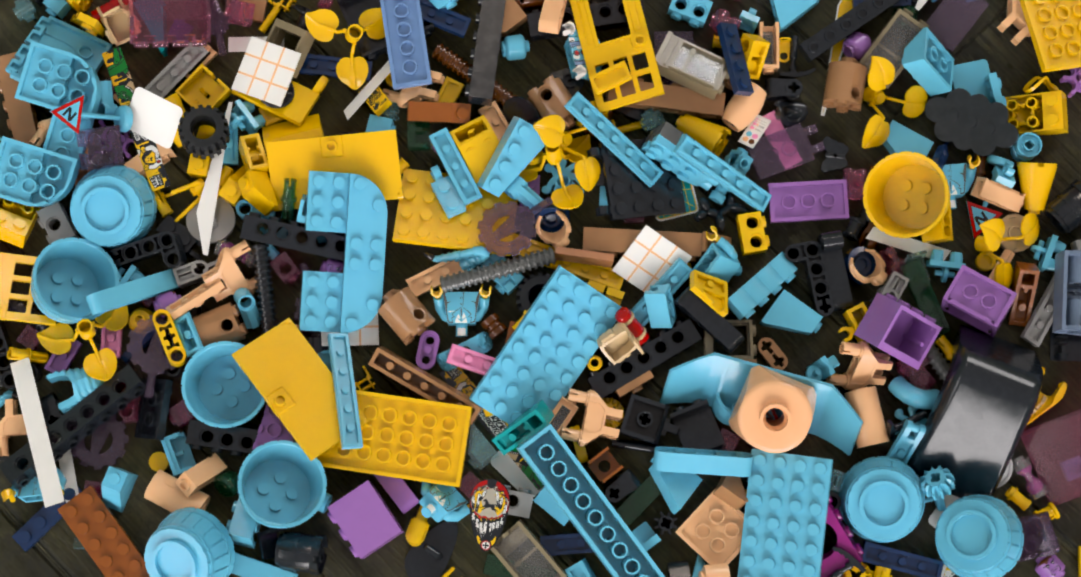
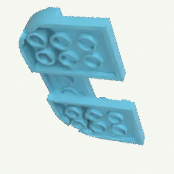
(48, 174)
(350, 298)

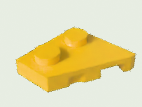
(90, 24)

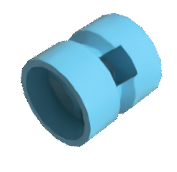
(1027, 147)

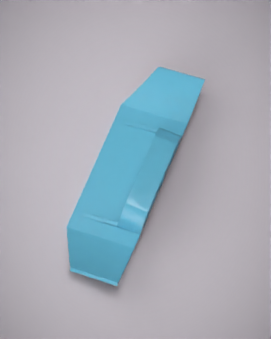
(722, 377)

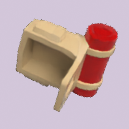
(115, 19)
(623, 337)

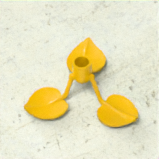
(323, 25)
(879, 75)
(552, 135)
(564, 197)
(993, 236)
(97, 365)

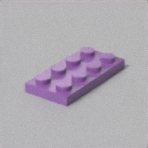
(808, 201)

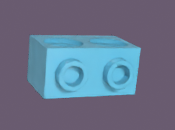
(687, 13)

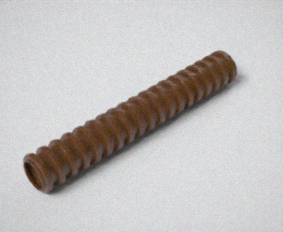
(461, 67)

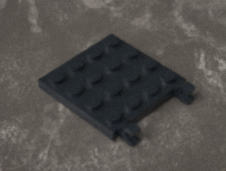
(629, 196)

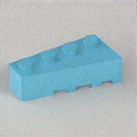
(511, 156)
(242, 526)

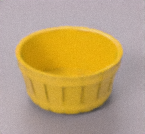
(906, 194)

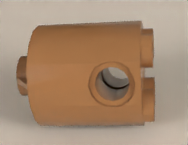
(845, 85)
(556, 103)
(405, 314)
(212, 328)

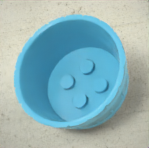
(113, 206)
(69, 273)
(218, 387)
(281, 484)
(881, 499)
(979, 537)
(190, 545)

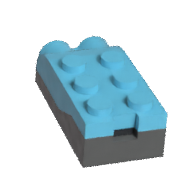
(661, 146)

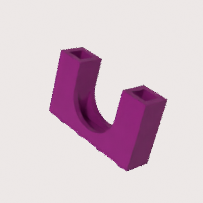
(834, 560)

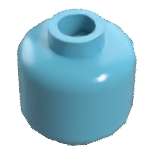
(515, 47)

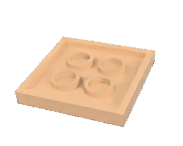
(713, 530)

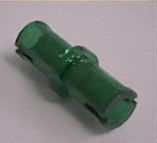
(288, 198)

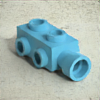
(741, 163)

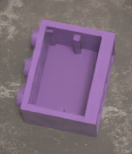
(978, 300)
(898, 329)
(364, 520)

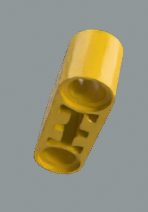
(173, 332)

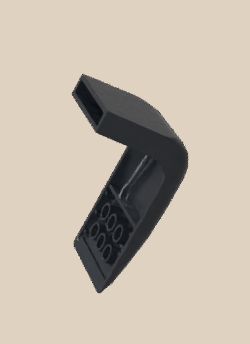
(980, 412)

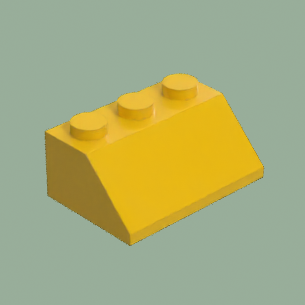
(287, 130)

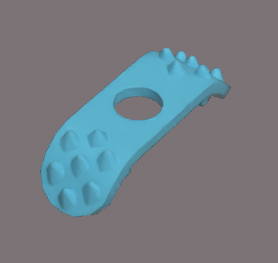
(480, 343)

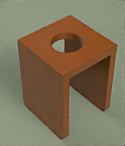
(614, 465)

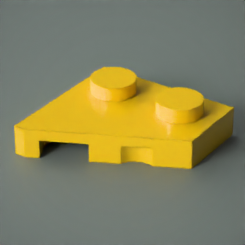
(710, 290)

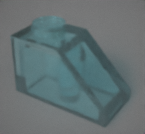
(480, 450)

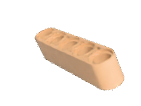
(552, 16)

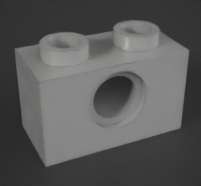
(53, 214)
(524, 504)

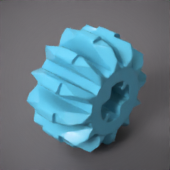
(937, 482)

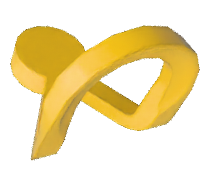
(1045, 80)

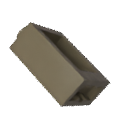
(306, 40)
(750, 332)

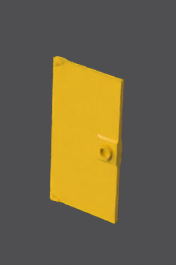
(365, 154)
(294, 386)

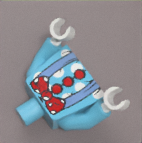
(575, 54)

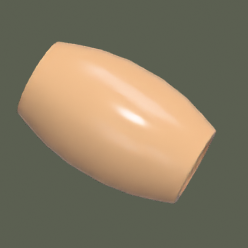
(744, 109)

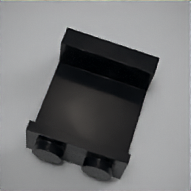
(698, 426)

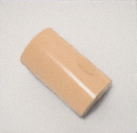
(868, 407)
(166, 494)

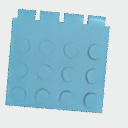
(62, 36)

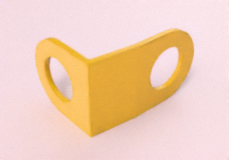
(784, 47)

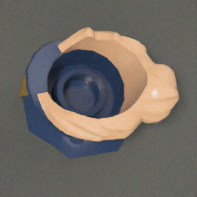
(553, 226)
(865, 266)

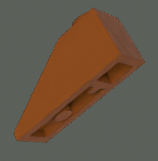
(438, 112)
(1025, 285)

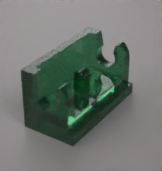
(418, 136)

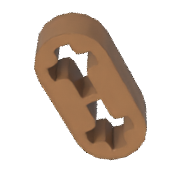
(775, 351)

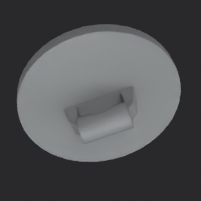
(223, 221)

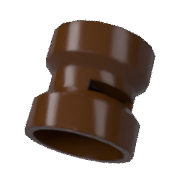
(493, 326)

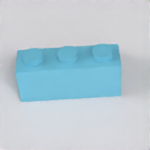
(929, 63)

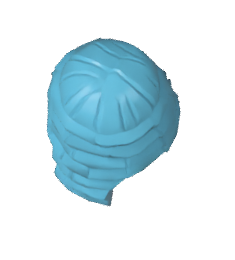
(81, 383)

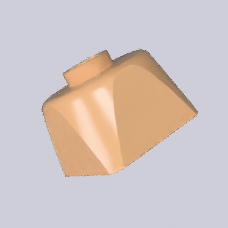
(770, 390)

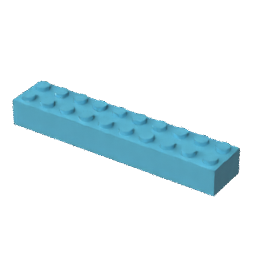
(586, 506)

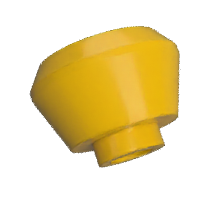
(134, 316)

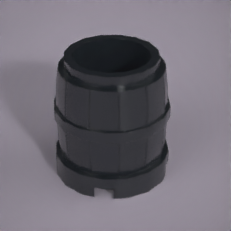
(1065, 209)
(301, 552)

